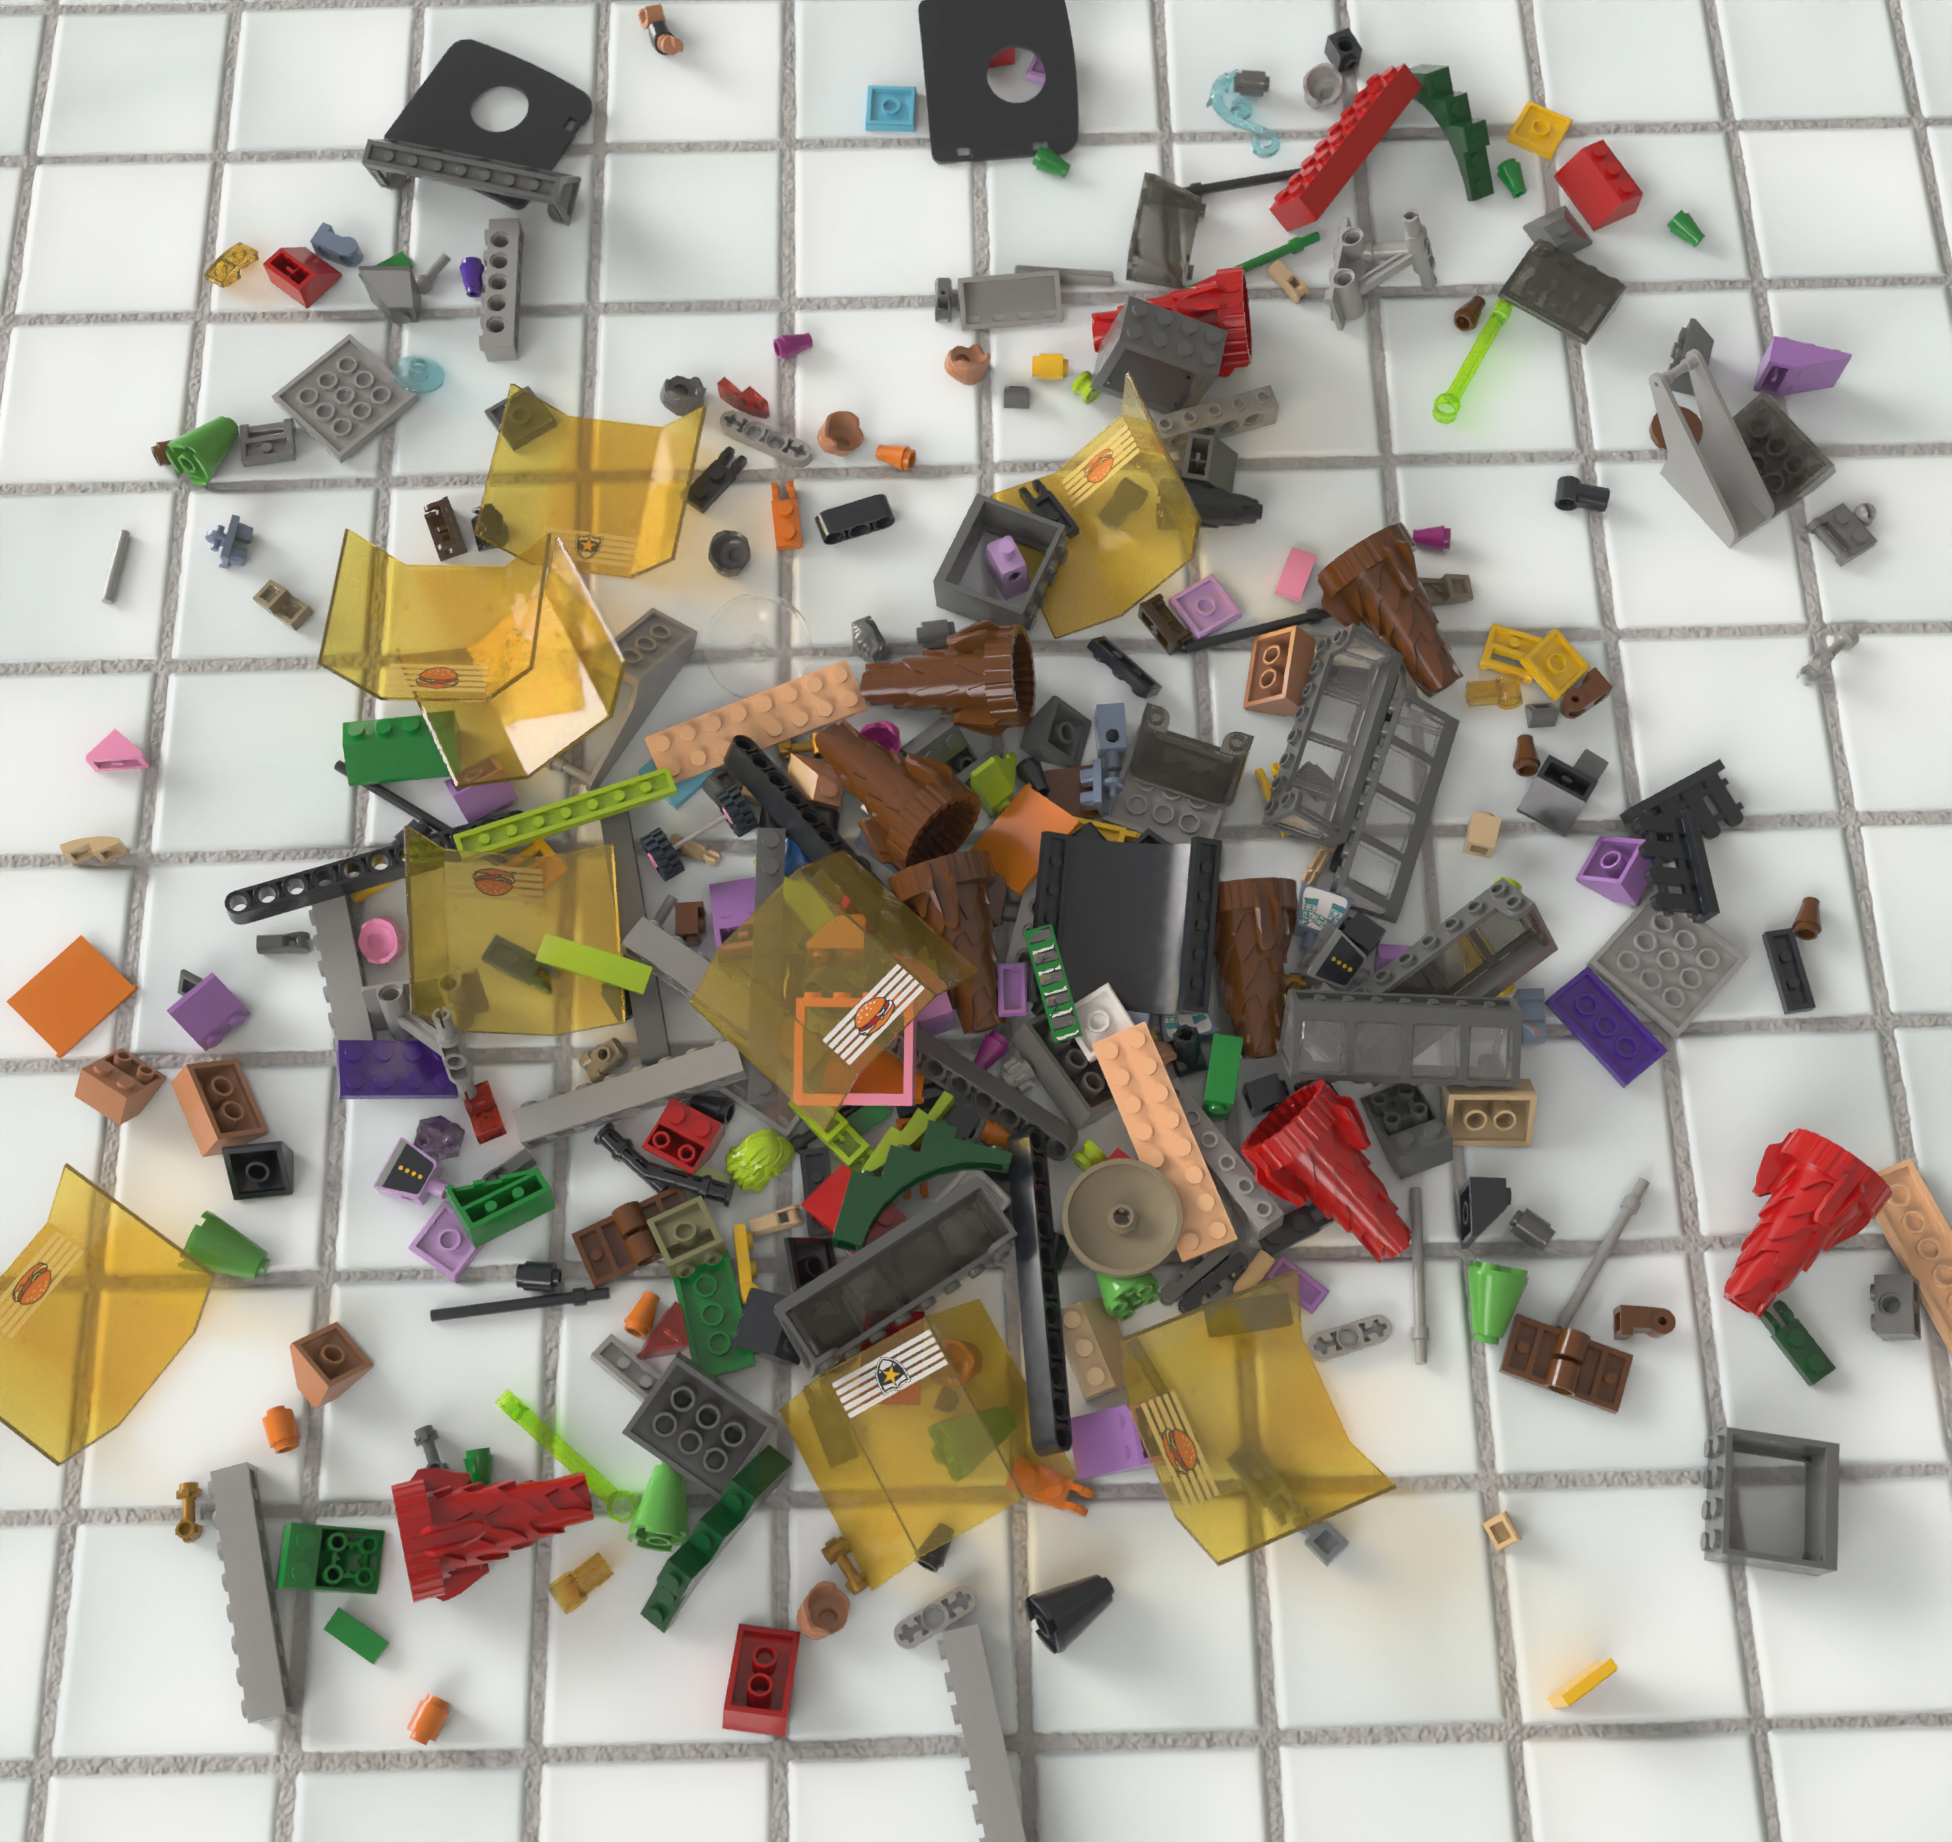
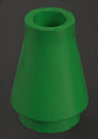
(1048, 161)
(1512, 177)
(1686, 228)
(480, 1465)

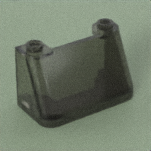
(1163, 234)
(1187, 764)

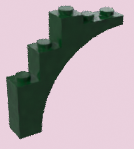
(1465, 134)
(904, 1169)
(712, 1534)

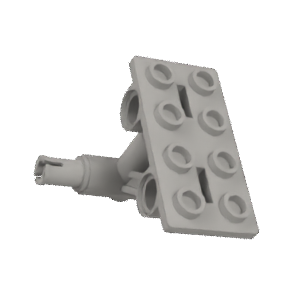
(1354, 262)
(390, 1010)

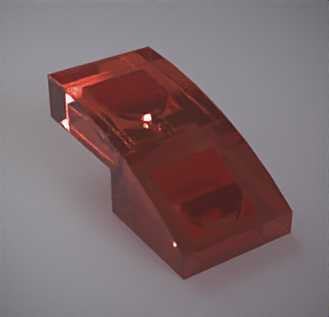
(747, 401)
(485, 1114)

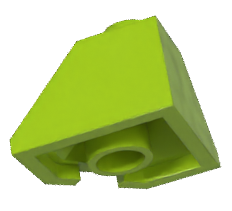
(995, 783)

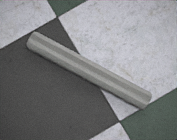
(1073, 276)

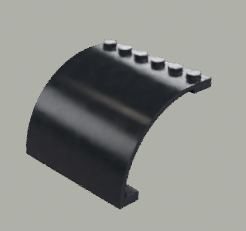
(1131, 919)

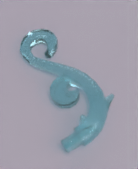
(1240, 119)

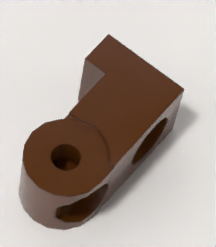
(1581, 699)
(1642, 1319)

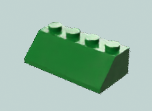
(391, 751)

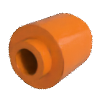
(281, 1429)
(428, 1719)

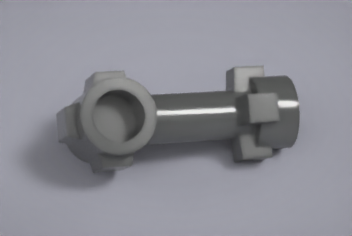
(425, 1437)

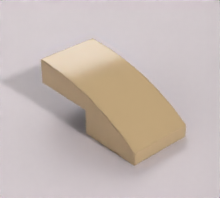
(101, 846)

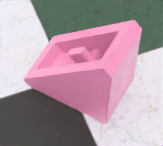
(116, 753)

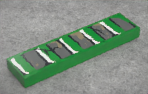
(1052, 983)

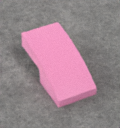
(1295, 574)

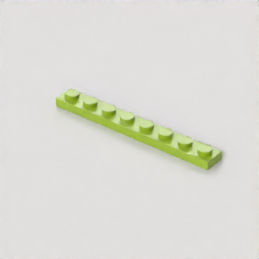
(568, 813)

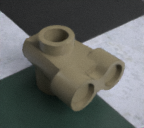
(603, 1060)

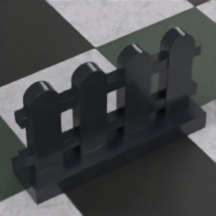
(1693, 800)
(1691, 862)

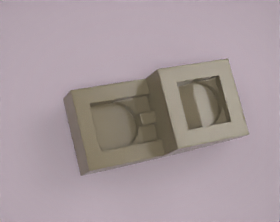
(1448, 590)
(283, 605)

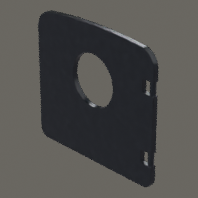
(443, 104)
(963, 110)

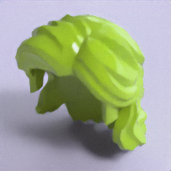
(759, 1159)

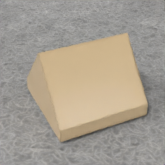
(1502, 1531)

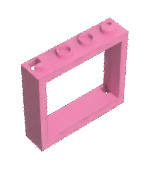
(908, 1097)

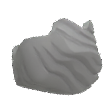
(1323, 86)

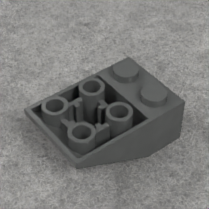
(1408, 1129)

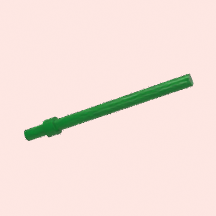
(1294, 246)

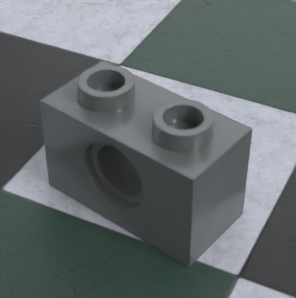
(1906, 1321)

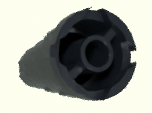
(1221, 507)

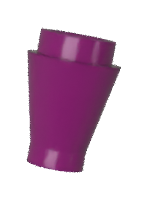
(791, 344)
(1433, 538)
(991, 1050)

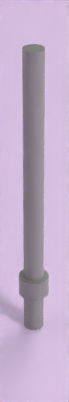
(1629, 1207)
(1419, 1332)

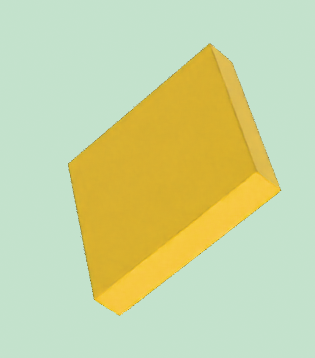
(1539, 130)
(1554, 664)
(1583, 1683)

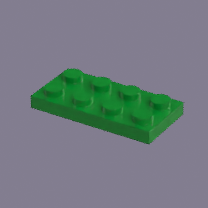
(711, 1317)

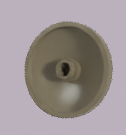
(1122, 1218)

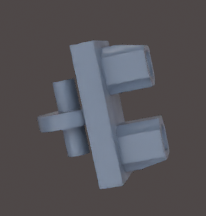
(230, 553)
(1103, 787)

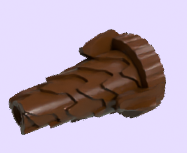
(1382, 590)
(980, 678)
(913, 801)
(963, 904)
(1250, 951)

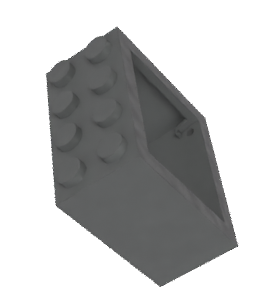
(1164, 351)
(1025, 529)
(1821, 1499)

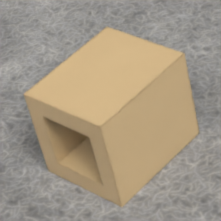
(1482, 834)

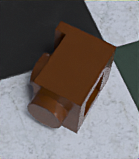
(690, 922)

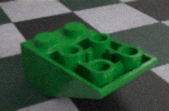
(329, 1559)

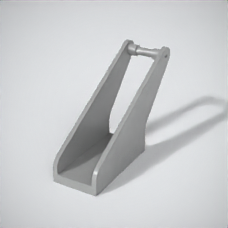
(1719, 472)
(654, 654)

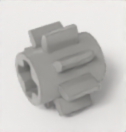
(1018, 1075)

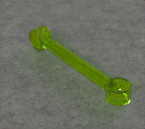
(1452, 397)
(564, 1453)

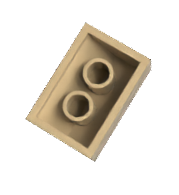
(1489, 1114)
(1093, 1348)

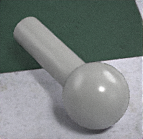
(424, 281)

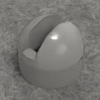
(1862, 512)

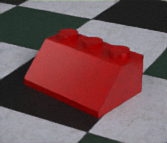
(1599, 186)

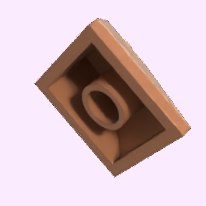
(815, 781)
(327, 1364)

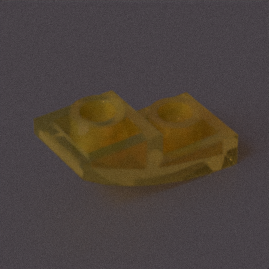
(227, 266)

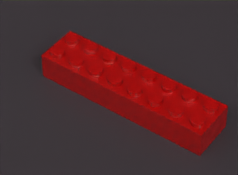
(1345, 147)

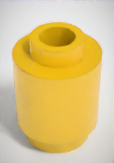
(1049, 366)

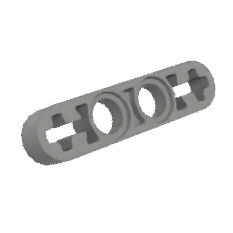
(763, 442)

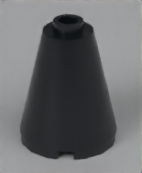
(1068, 1610)

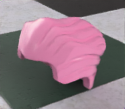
(381, 940)

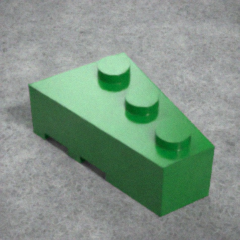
(500, 1204)

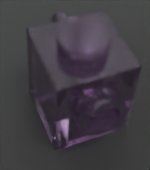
(439, 1137)

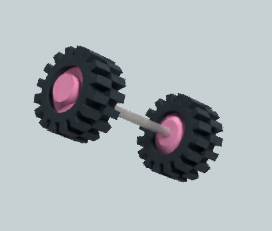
(735, 812)

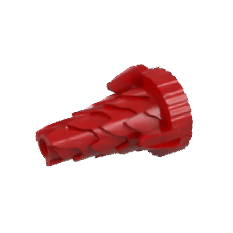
(1216, 301)
(1314, 1153)
(1814, 1204)
(461, 1526)

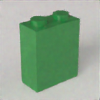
(1221, 1076)

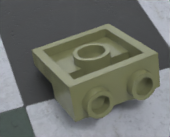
(687, 1237)

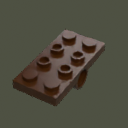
(624, 1239)
(1566, 1363)

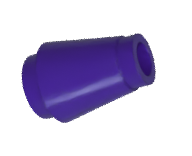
(471, 272)

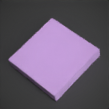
(1205, 607)
(445, 1243)

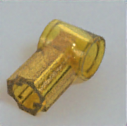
(1502, 691)
(574, 1587)

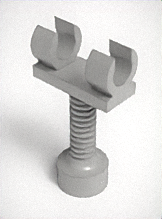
(1844, 640)

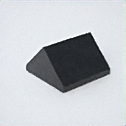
(259, 1170)
(808, 1259)

